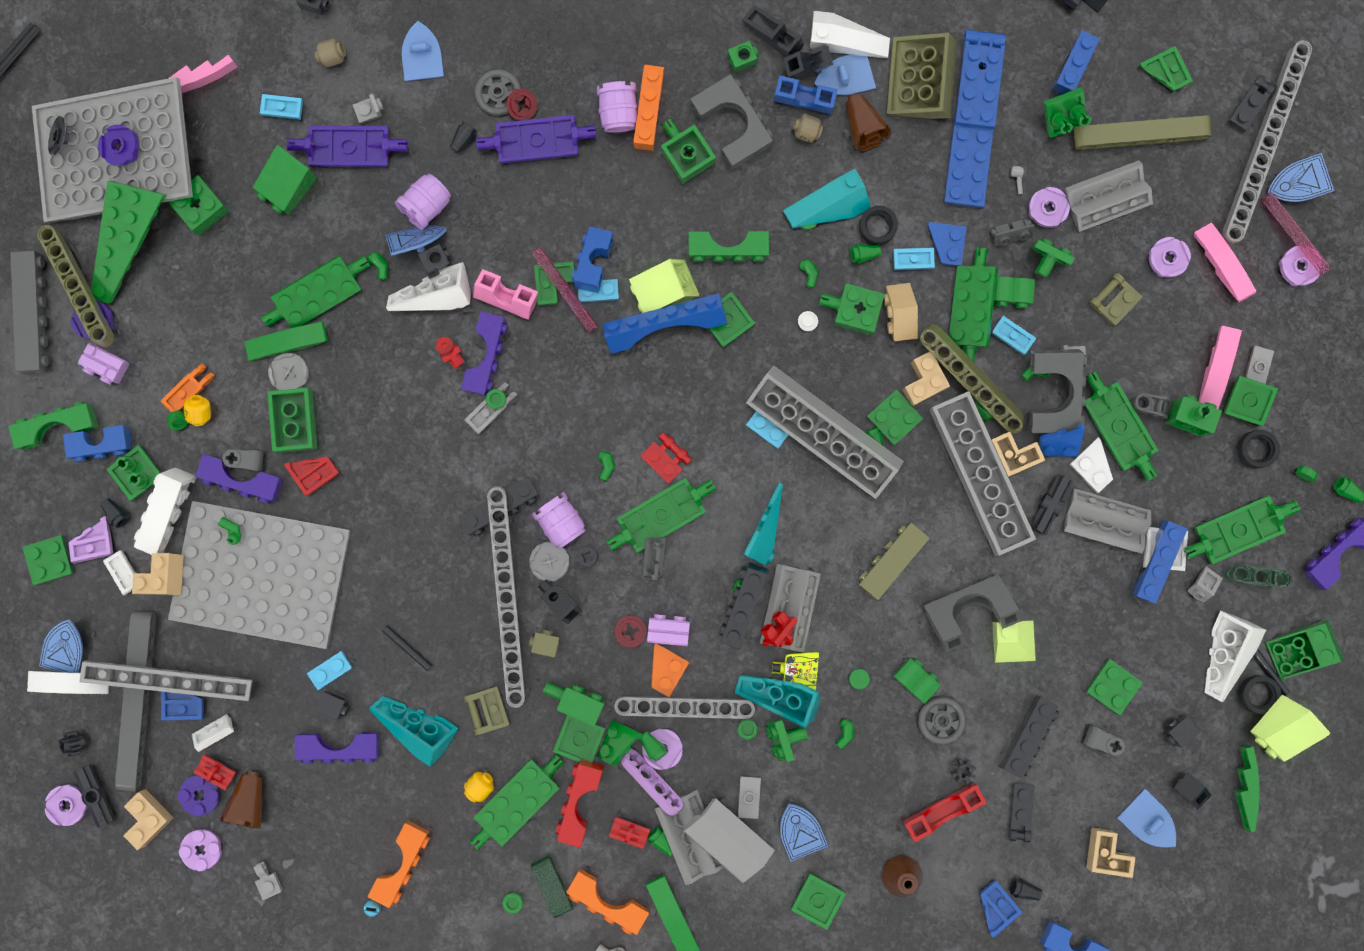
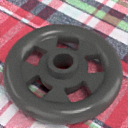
(486, 80)
(951, 706)

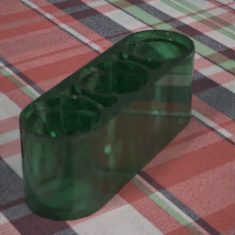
(1268, 579)
(551, 886)

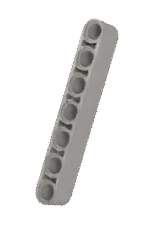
(674, 707)

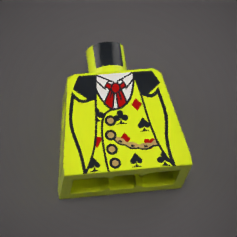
(798, 668)

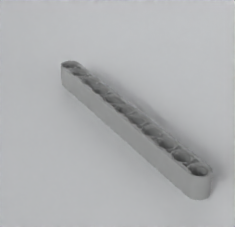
(1270, 134)
(506, 606)

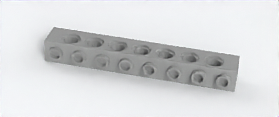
(165, 680)

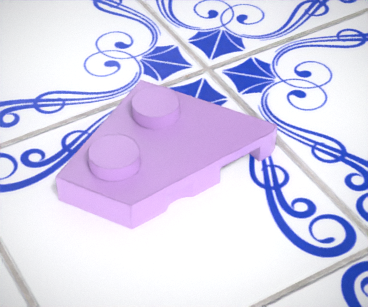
(93, 543)

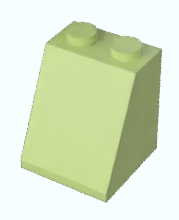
(664, 286)
(1288, 729)

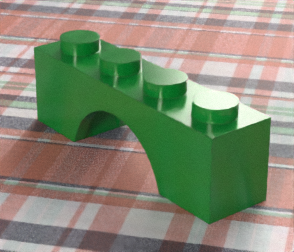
(753, 247)
(29, 433)

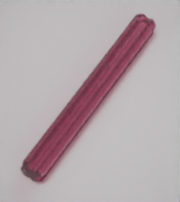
(1296, 233)
(564, 289)

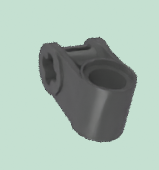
(1154, 405)
(247, 459)
(1101, 740)

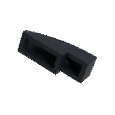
(773, 31)

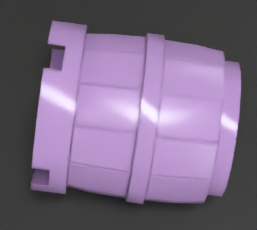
(617, 106)
(423, 200)
(559, 521)

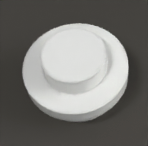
(807, 321)

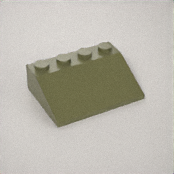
(922, 76)

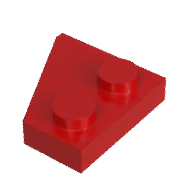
(312, 473)

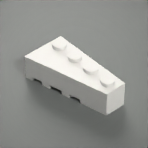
(163, 510)

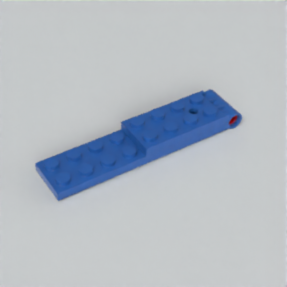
(974, 118)

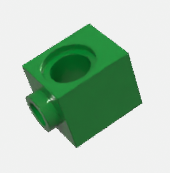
(739, 64)

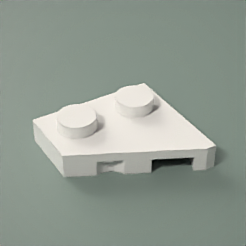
(1093, 466)

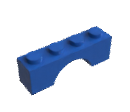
(1166, 548)

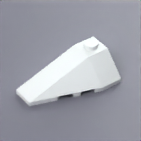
(846, 36)
(442, 292)
(1232, 649)

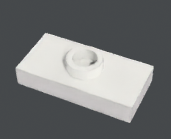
(120, 571)
(212, 733)

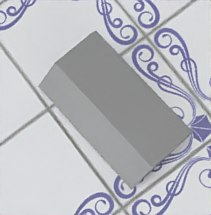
(1108, 196)
(1107, 520)
(795, 594)
(729, 841)
(689, 856)

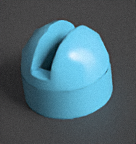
(372, 904)

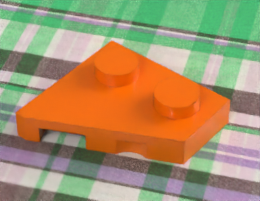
(666, 670)

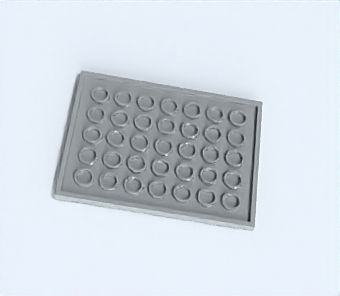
(77, 176)
(270, 584)

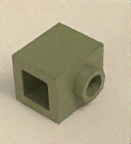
(544, 643)

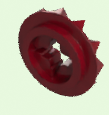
(529, 101)
(626, 640)

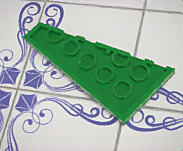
(122, 231)

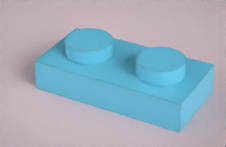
(281, 106)
(913, 258)
(607, 292)
(1013, 335)
(767, 430)
(329, 670)

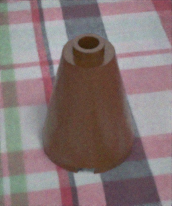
(865, 123)
(245, 802)
(902, 876)

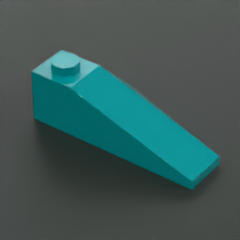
(837, 200)
(763, 539)
(784, 698)
(420, 733)

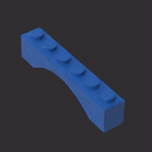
(701, 312)

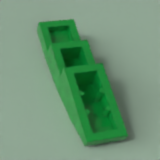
(286, 341)
(1248, 795)
(672, 915)

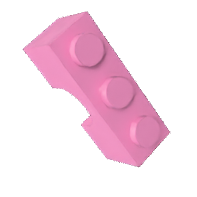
(491, 290)

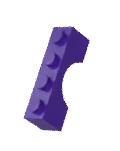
(478, 379)
(214, 470)
(1325, 569)
(312, 747)

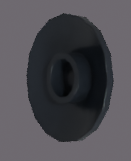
(58, 136)

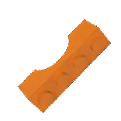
(648, 107)
(411, 841)
(629, 916)

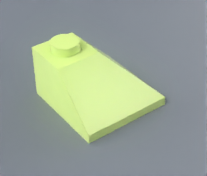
(1014, 642)

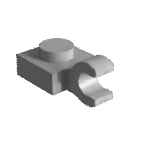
(268, 884)

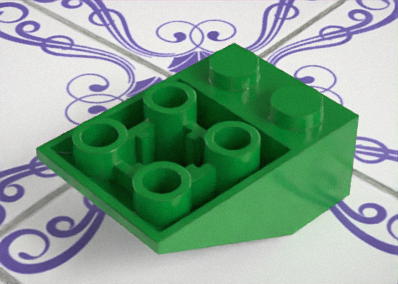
(1305, 650)

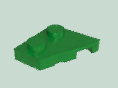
(1168, 69)
(617, 742)

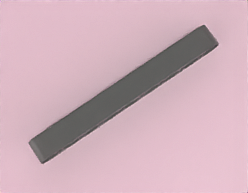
(135, 705)

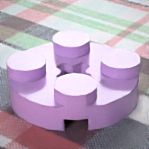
(1059, 203)
(1173, 247)
(1291, 273)
(673, 746)
(55, 803)
(201, 861)

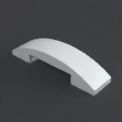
(62, 683)

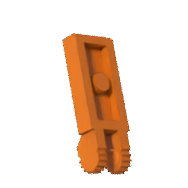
(186, 388)

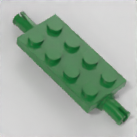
(316, 292)
(973, 304)
(1120, 426)
(661, 514)
(1240, 529)
(516, 802)

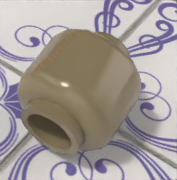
(330, 52)
(807, 128)

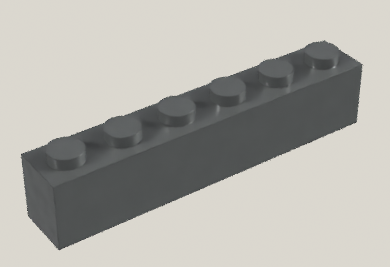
(28, 312)

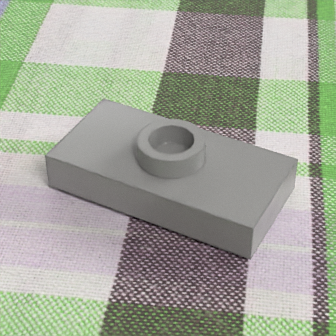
(1259, 364)
(749, 797)

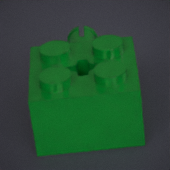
(690, 142)
(210, 208)
(847, 314)
(1193, 416)
(576, 702)

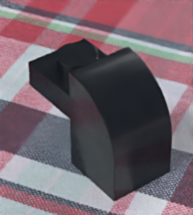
(808, 64)

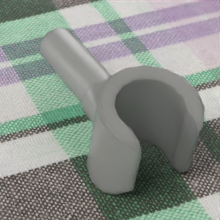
(1017, 171)

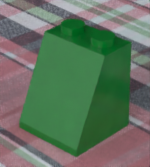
(283, 181)

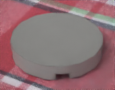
(288, 371)
(549, 561)

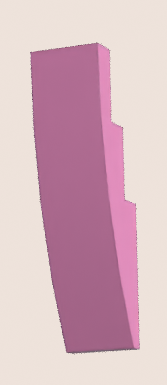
(204, 73)
(1226, 263)
(1220, 366)

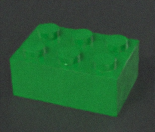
(292, 420)

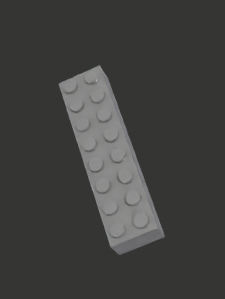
(825, 432)
(982, 474)

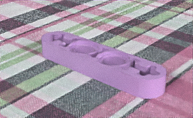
(649, 784)

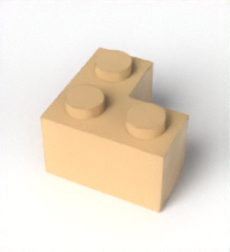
(902, 312)
(930, 380)
(1014, 459)
(164, 576)
(150, 816)
(1103, 857)

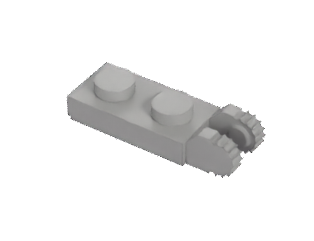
(484, 415)

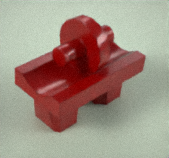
(449, 351)
(781, 632)
(215, 772)
(629, 832)

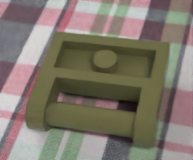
(1120, 304)
(492, 707)

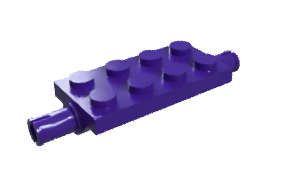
(536, 139)
(347, 146)

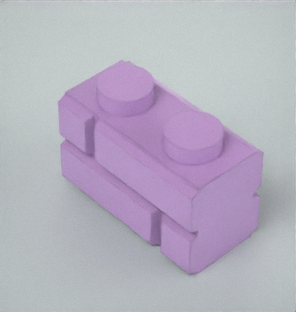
(103, 363)
(668, 631)

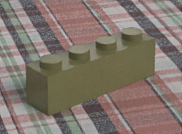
(893, 561)

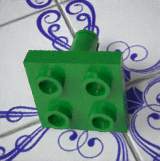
(1066, 112)
(1050, 256)
(134, 472)
(783, 739)

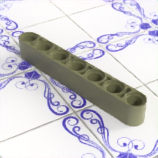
(1142, 132)
(81, 292)
(971, 369)

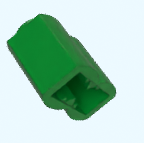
(1014, 291)
(917, 680)

